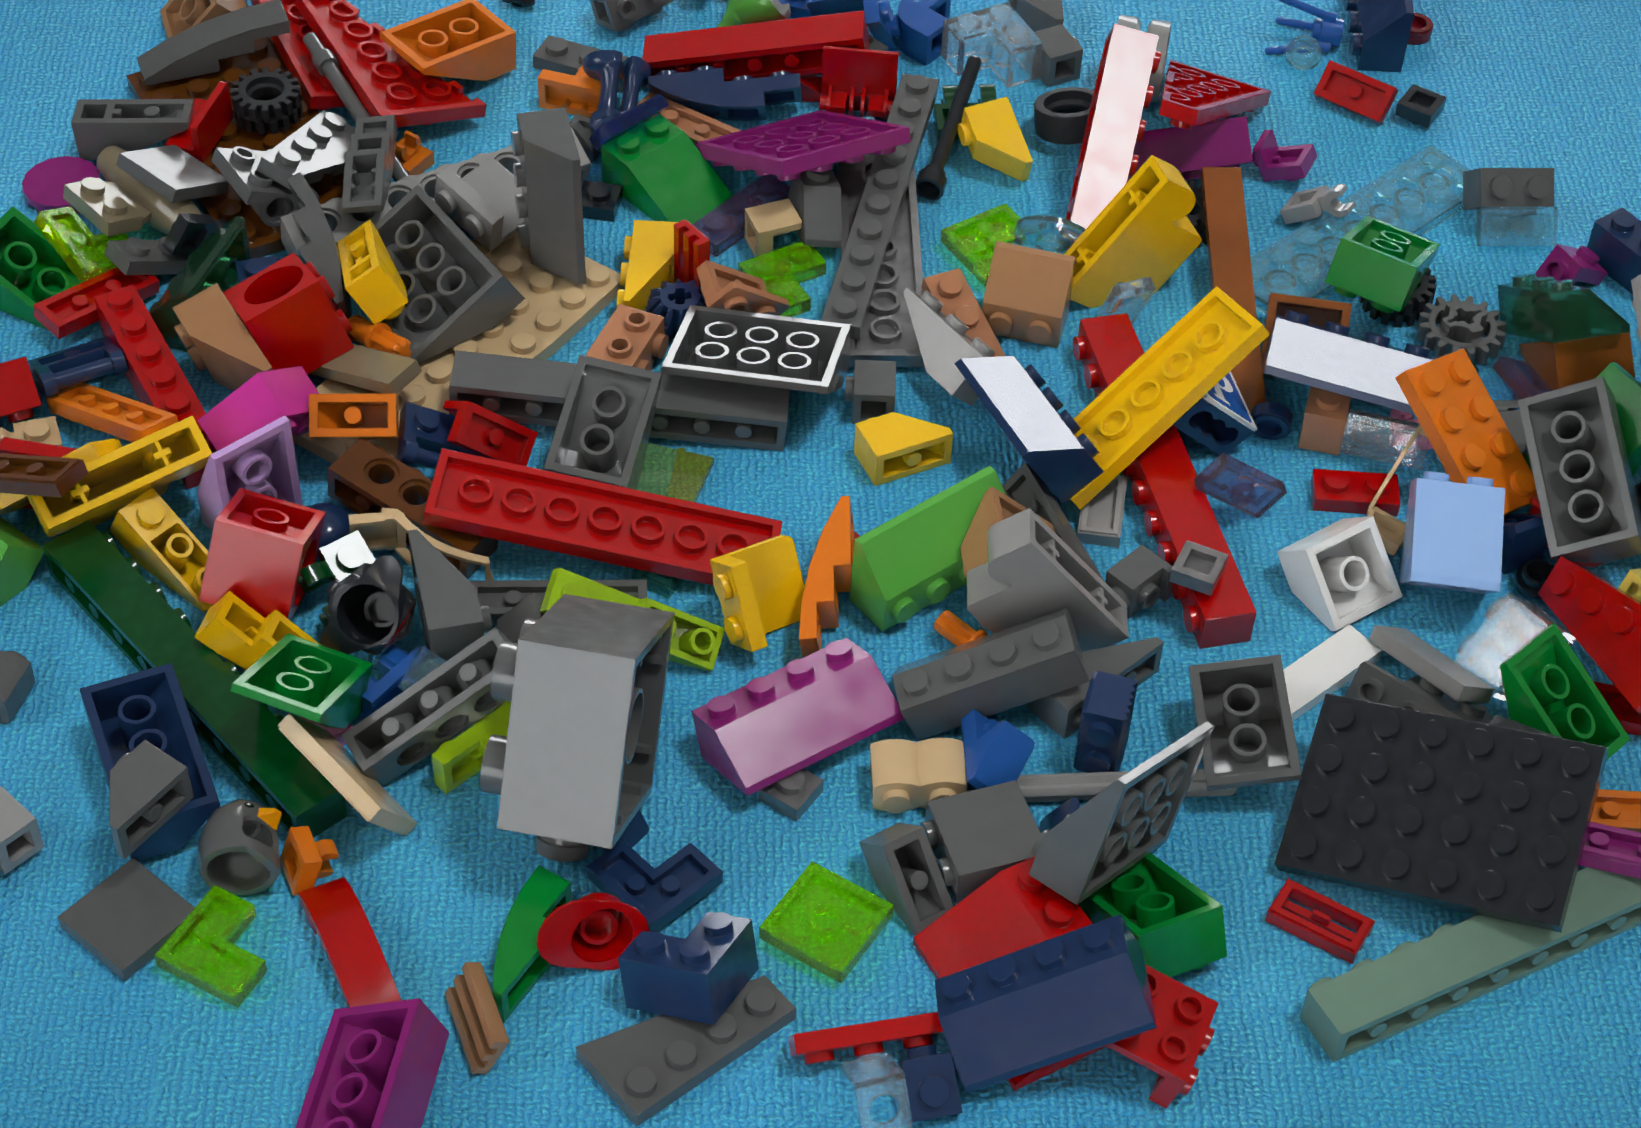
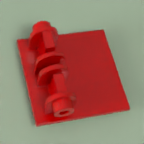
(858, 81)

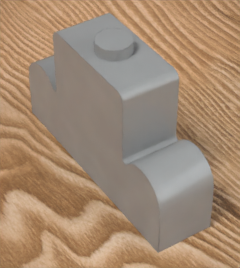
(1038, 574)

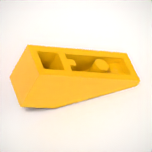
(371, 274)

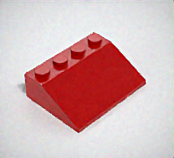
(997, 920)

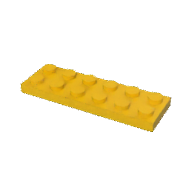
(1165, 384)

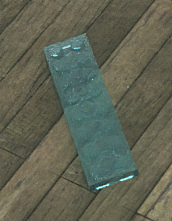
(1409, 196)

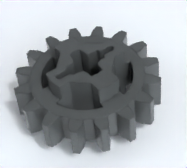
(1461, 327)

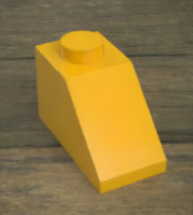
(996, 138)
(900, 446)

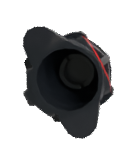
(368, 608)

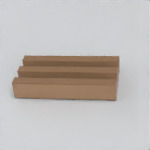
(477, 1018)

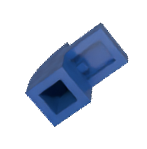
(922, 28)

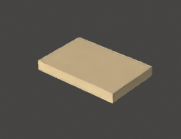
(346, 776)

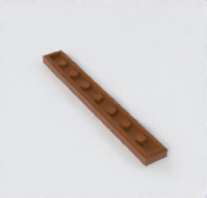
(1231, 262)

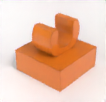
(412, 155)
(306, 859)

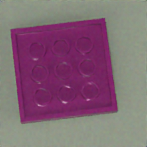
(804, 144)

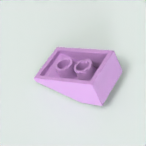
(257, 463)

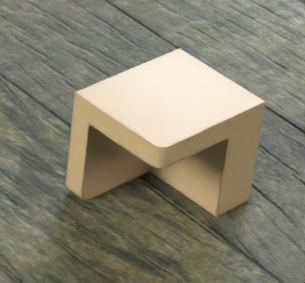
(768, 221)

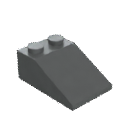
(605, 423)
(445, 601)
(1251, 722)

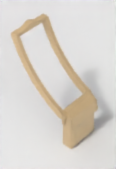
(1389, 527)
(389, 531)

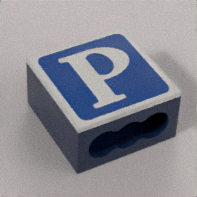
(1219, 418)

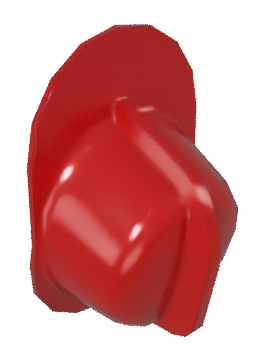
(590, 932)

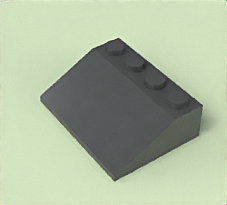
(446, 277)
(760, 350)
(1119, 822)

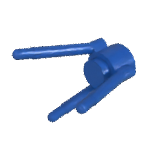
(1326, 30)

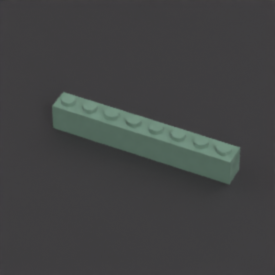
(1461, 965)

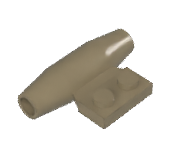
(122, 201)

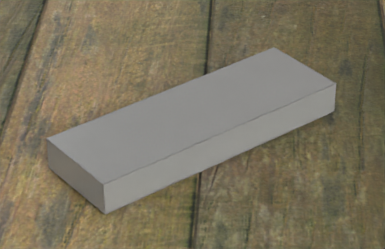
(1431, 664)

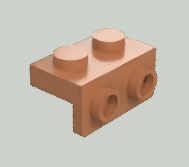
(737, 290)

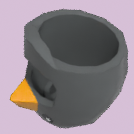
(240, 848)

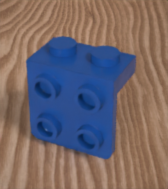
(878, 16)

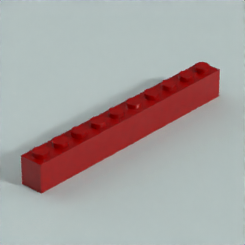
(1168, 495)

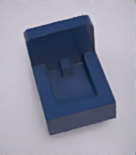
(930, 1083)

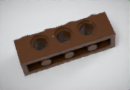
(372, 479)

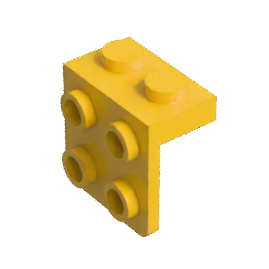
(758, 590)

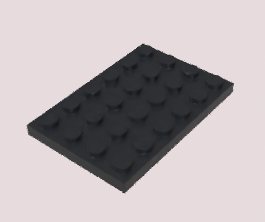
(1443, 811)

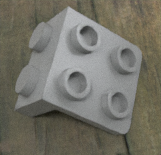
(481, 202)

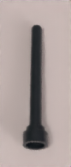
(932, 178)

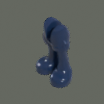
(609, 69)

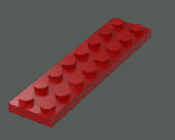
(587, 517)

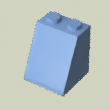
(1453, 534)

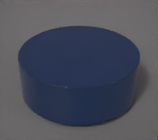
(1272, 420)

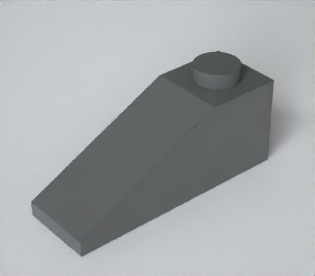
(127, 123)
(1132, 660)

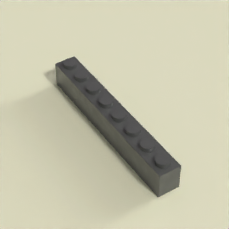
(685, 408)

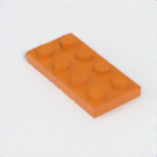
(1467, 426)

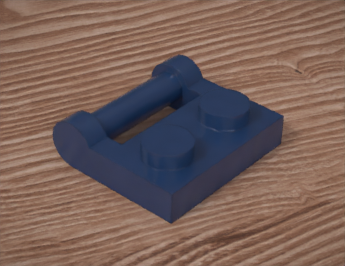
(77, 365)
(423, 435)

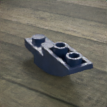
(731, 100)

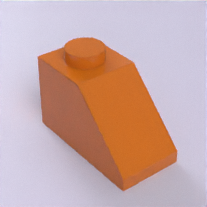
(354, 416)

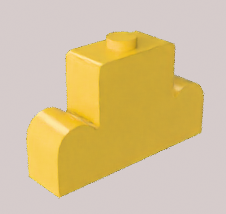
(1136, 234)
(124, 476)

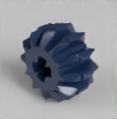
(673, 302)

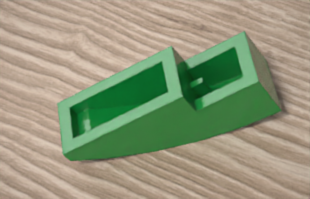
(517, 957)

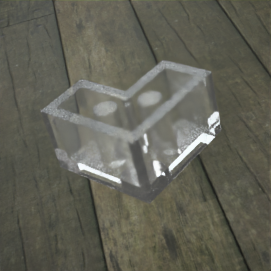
(998, 39)
(1508, 627)

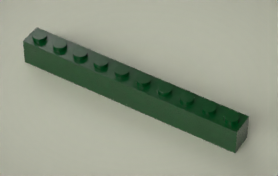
(156, 634)

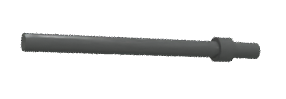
(327, 66)

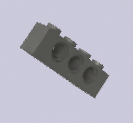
(427, 712)

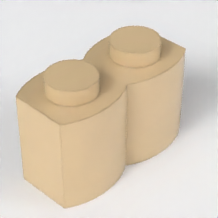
(912, 772)

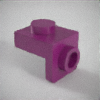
(1282, 162)
(1572, 264)

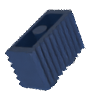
(1105, 723)

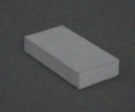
(1102, 517)

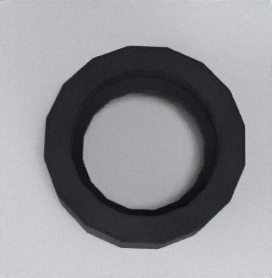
(1062, 114)

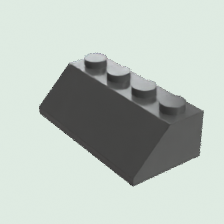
(550, 193)
(1582, 473)
(990, 674)

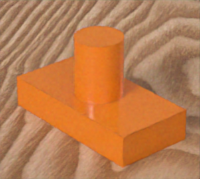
(575, 93)

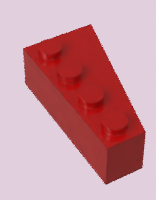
(1601, 621)

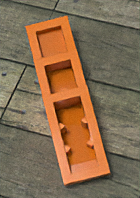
(827, 575)

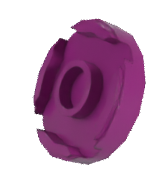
(46, 180)

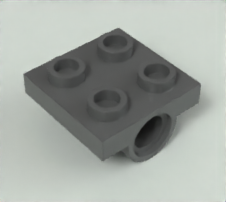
(262, 193)

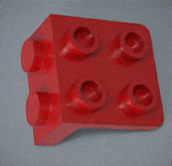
(1177, 1041)

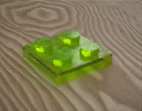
(826, 921)

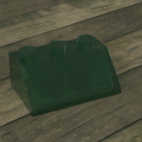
(206, 266)
(1555, 310)

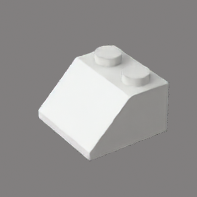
(1341, 572)

